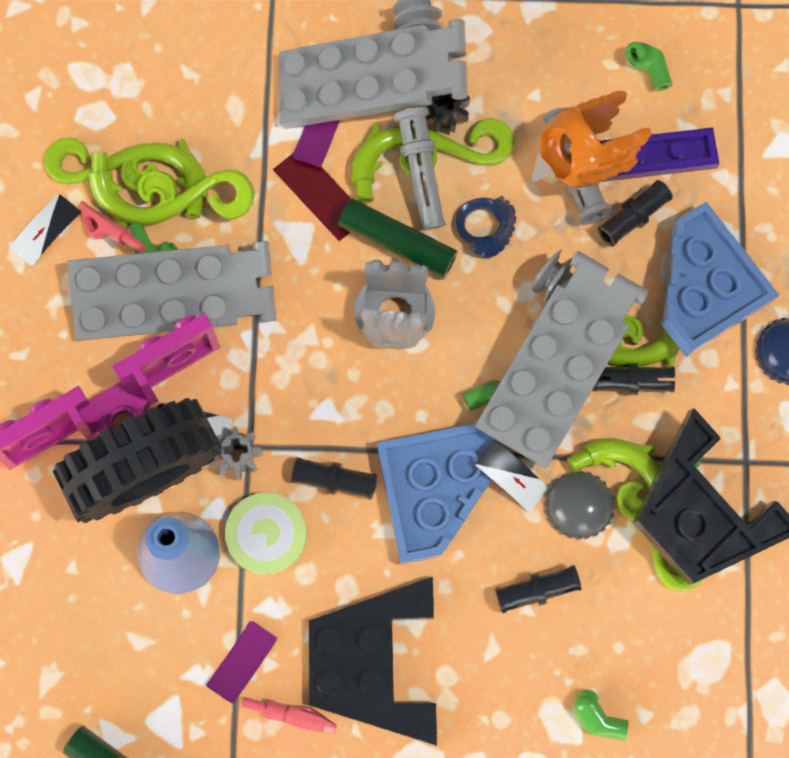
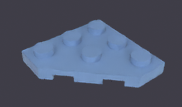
(709, 281)
(432, 487)

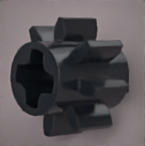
(444, 118)

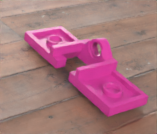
(139, 373)

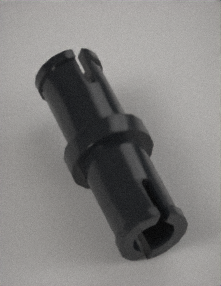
(635, 213)
(636, 379)
(334, 478)
(538, 589)

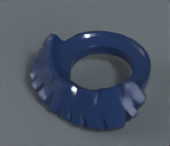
(487, 245)

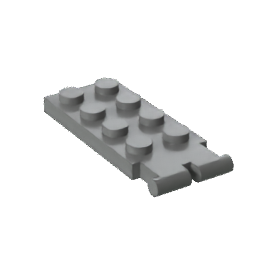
(371, 74)
(162, 287)
(560, 361)

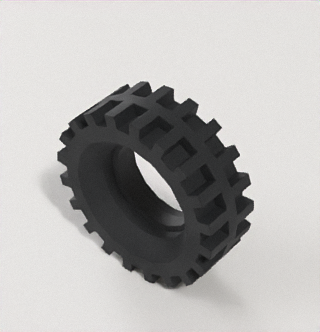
(137, 460)

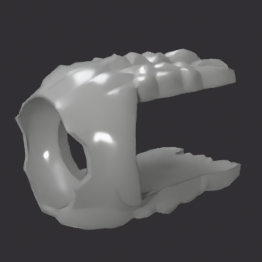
(394, 328)

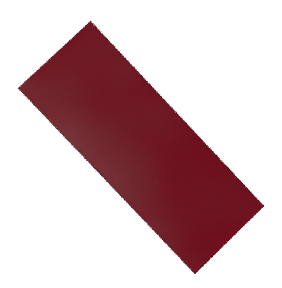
(316, 191)

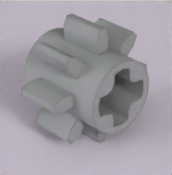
(246, 459)

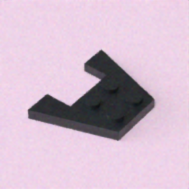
(692, 521)
(355, 662)

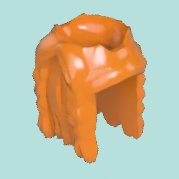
(590, 159)

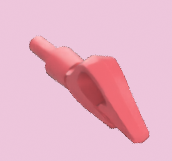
(107, 227)
(296, 716)

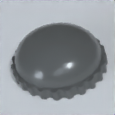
(579, 505)

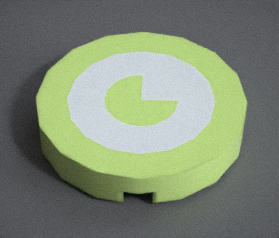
(265, 533)

